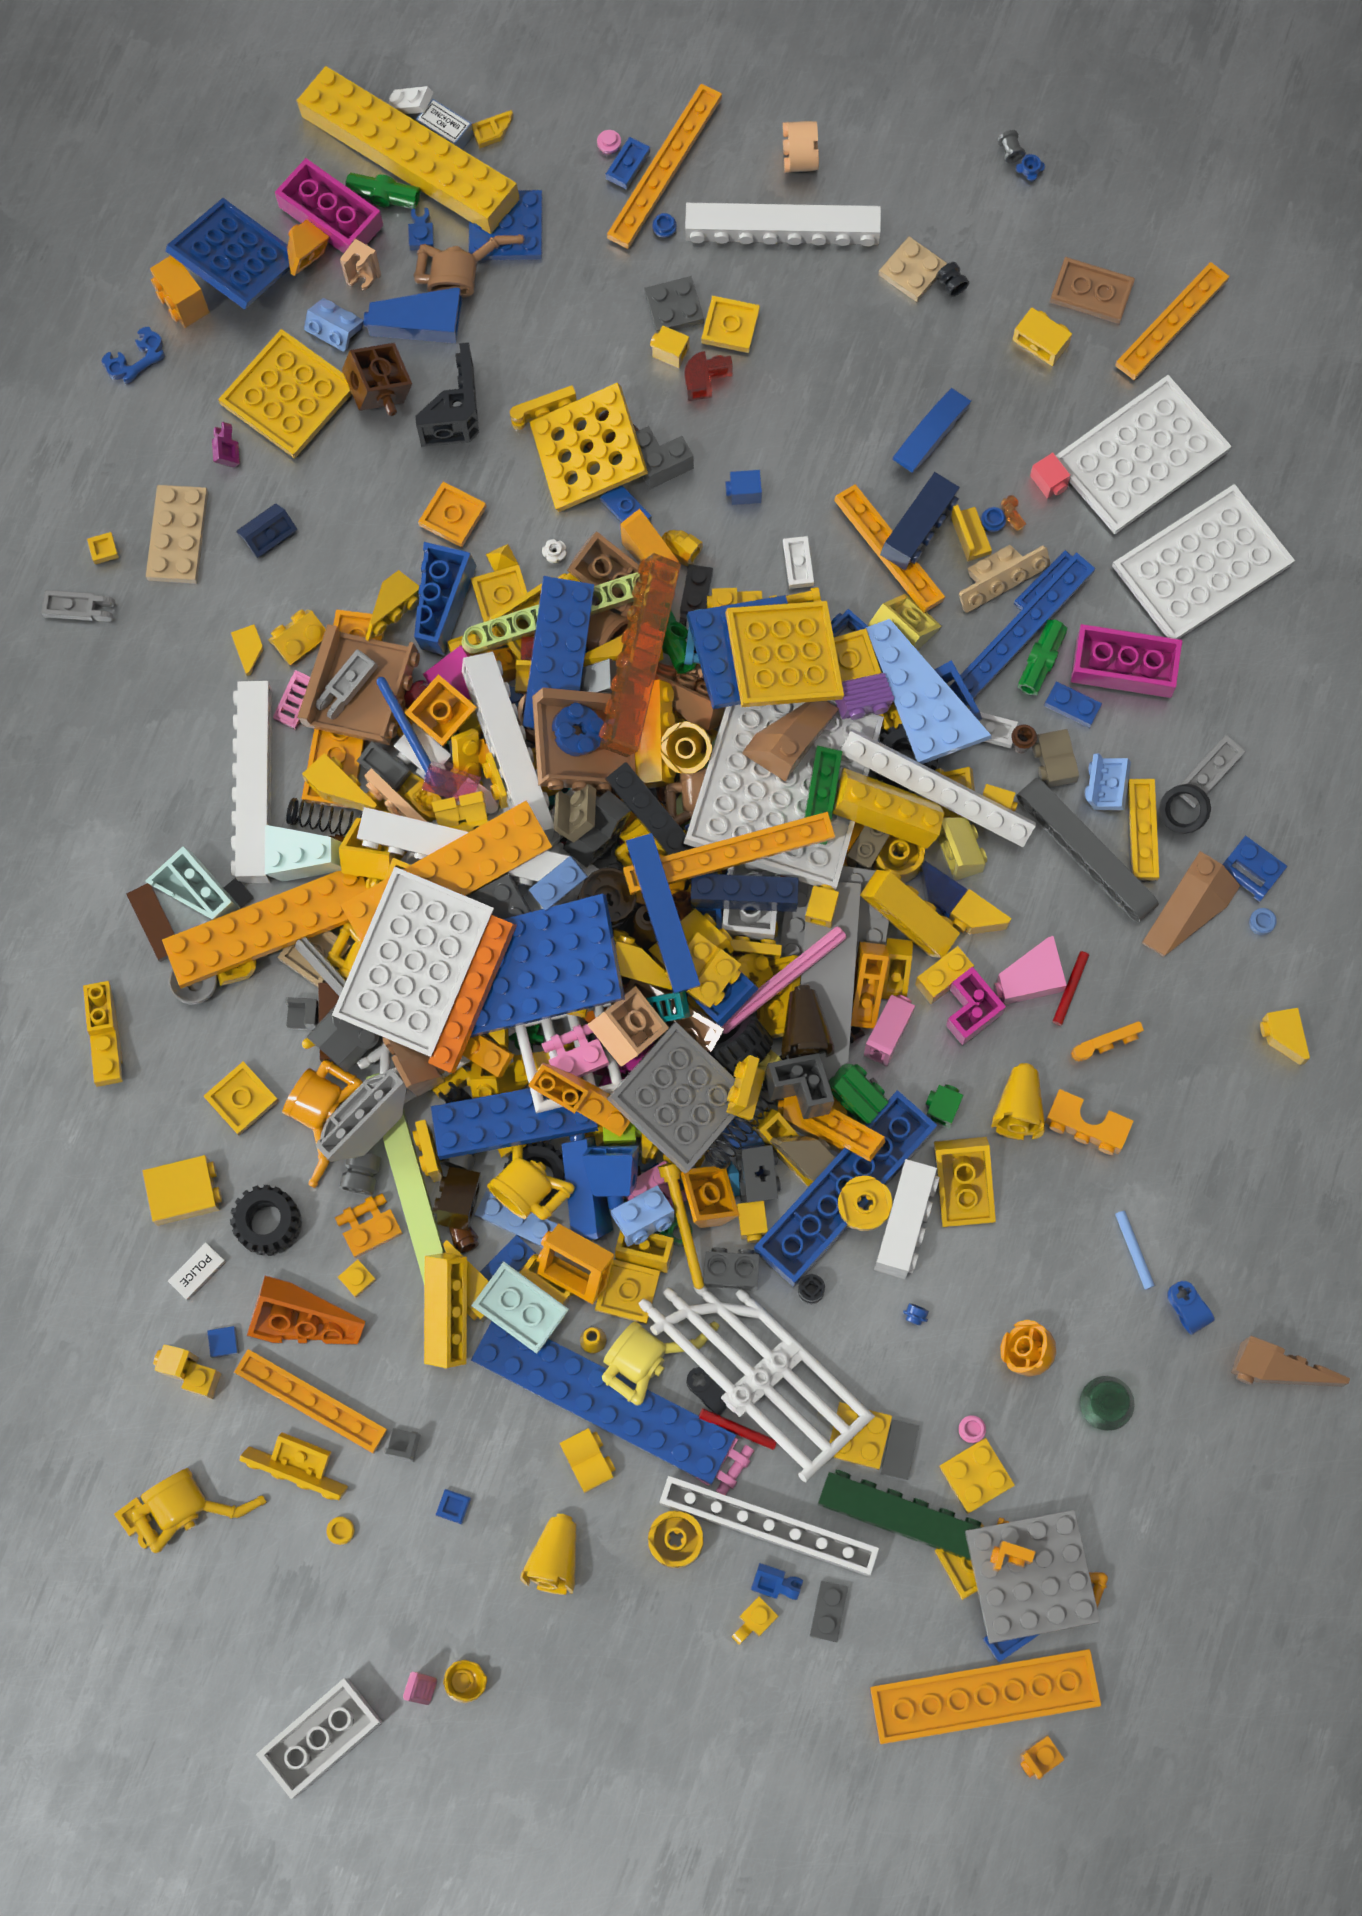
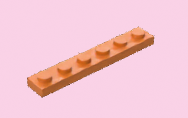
(472, 994)

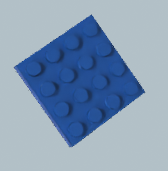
(231, 253)
(714, 650)

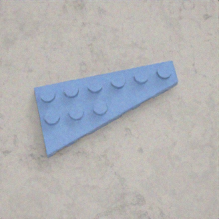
(928, 708)

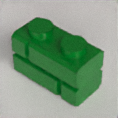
(857, 1093)

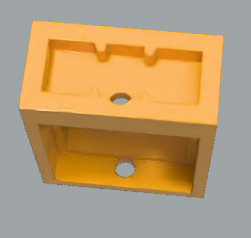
(583, 1253)

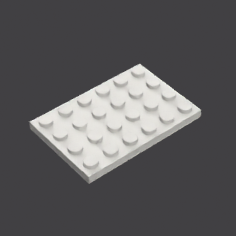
(1142, 454)
(1203, 563)
(412, 961)

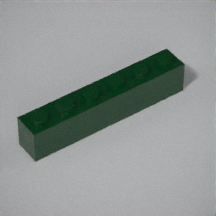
(896, 1514)

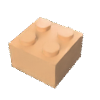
(628, 1026)

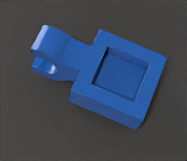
(772, 1582)

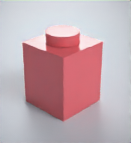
(1050, 476)

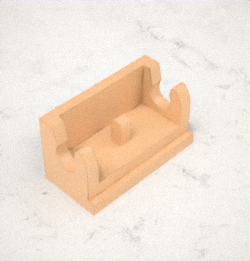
(360, 262)

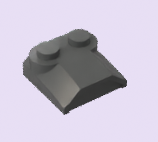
(342, 1040)

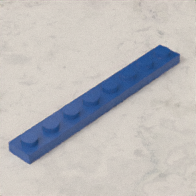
(1024, 626)

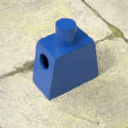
(612, 1172)

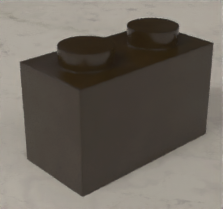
(458, 1198)

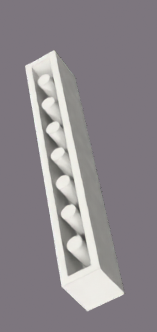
(782, 224)
(505, 736)
(252, 779)
(424, 838)
(769, 1526)

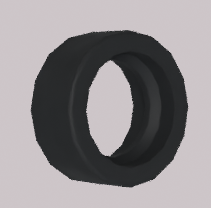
(1199, 794)

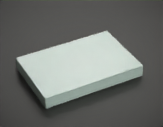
(520, 1307)

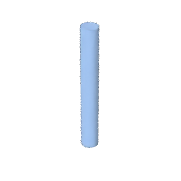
(1135, 1250)

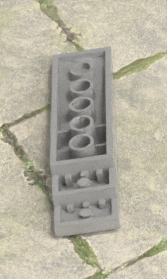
(835, 973)

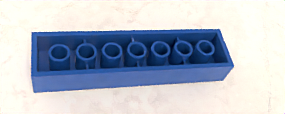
(814, 1218)

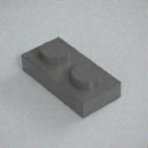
(828, 1611)

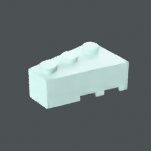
(299, 854)
(193, 885)

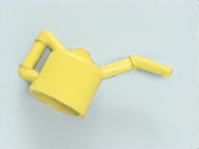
(639, 1358)

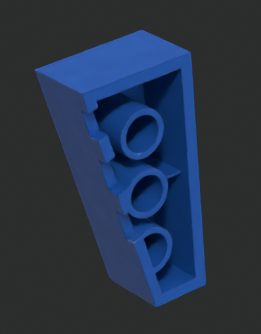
(442, 594)

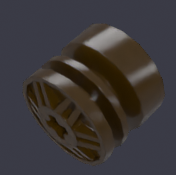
(613, 885)

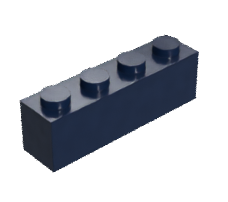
(920, 520)
(745, 892)

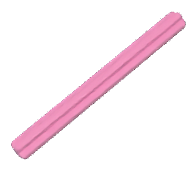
(786, 976)

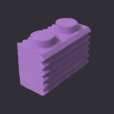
(865, 696)

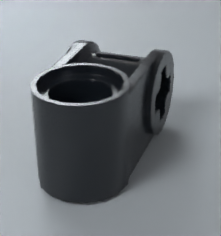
(710, 1393)

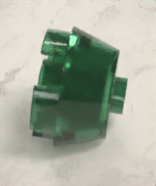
(1107, 1403)

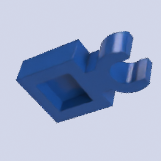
(421, 231)

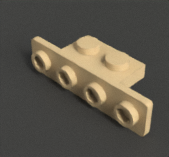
(1000, 573)

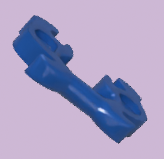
(117, 367)

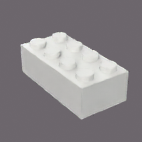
(750, 923)
(905, 1219)
(319, 1738)

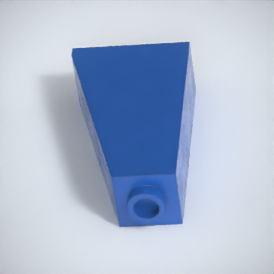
(417, 317)
(587, 1213)

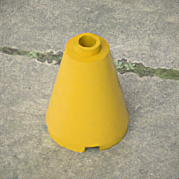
(686, 747)
(1020, 1105)
(553, 1557)

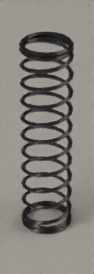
(290, 819)
(720, 1151)

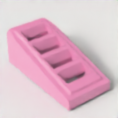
(293, 686)
(420, 1688)

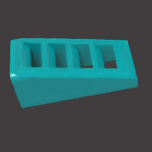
(680, 1002)

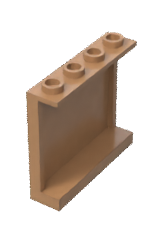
(367, 713)
(555, 766)

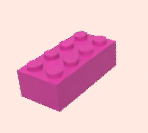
(328, 205)
(1126, 661)

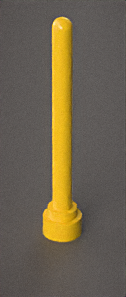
(670, 1173)

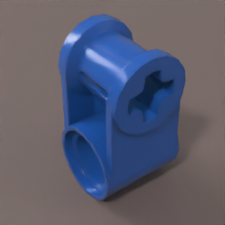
(1191, 1309)

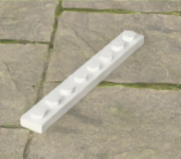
(937, 787)

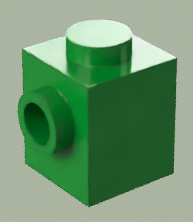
(944, 1104)

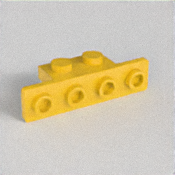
(298, 1463)

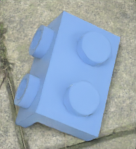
(332, 323)
(1108, 783)
(643, 1216)

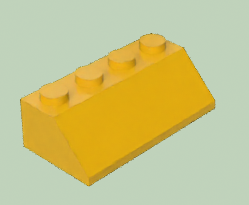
(887, 809)

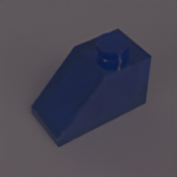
(940, 889)

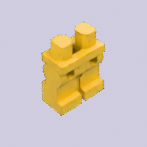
(471, 808)

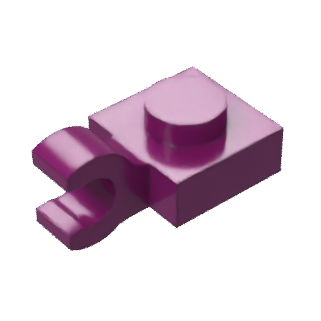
(224, 448)

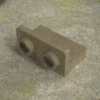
(575, 814)
(867, 847)

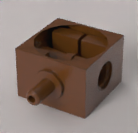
(377, 377)

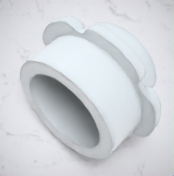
(554, 557)

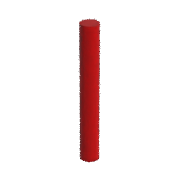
(1070, 988)
(737, 1429)

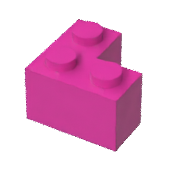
(979, 1007)

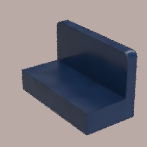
(267, 529)

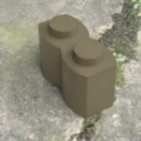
(1056, 758)

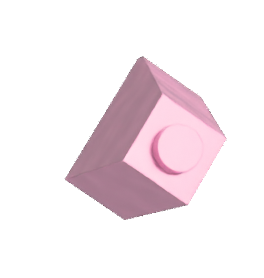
(1032, 975)
(889, 1029)

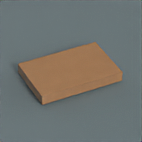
(1092, 290)

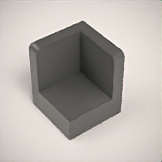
(302, 1013)
(403, 1445)

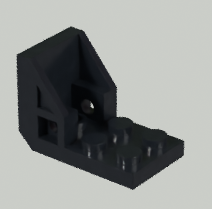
(440, 421)

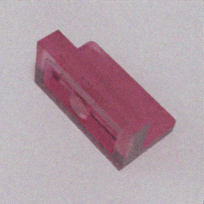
(449, 781)

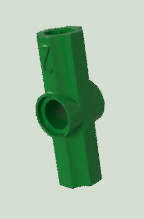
(383, 190)
(675, 644)
(1042, 657)

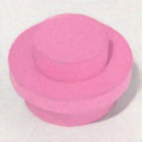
(609, 141)
(972, 1429)

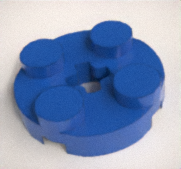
(565, 732)

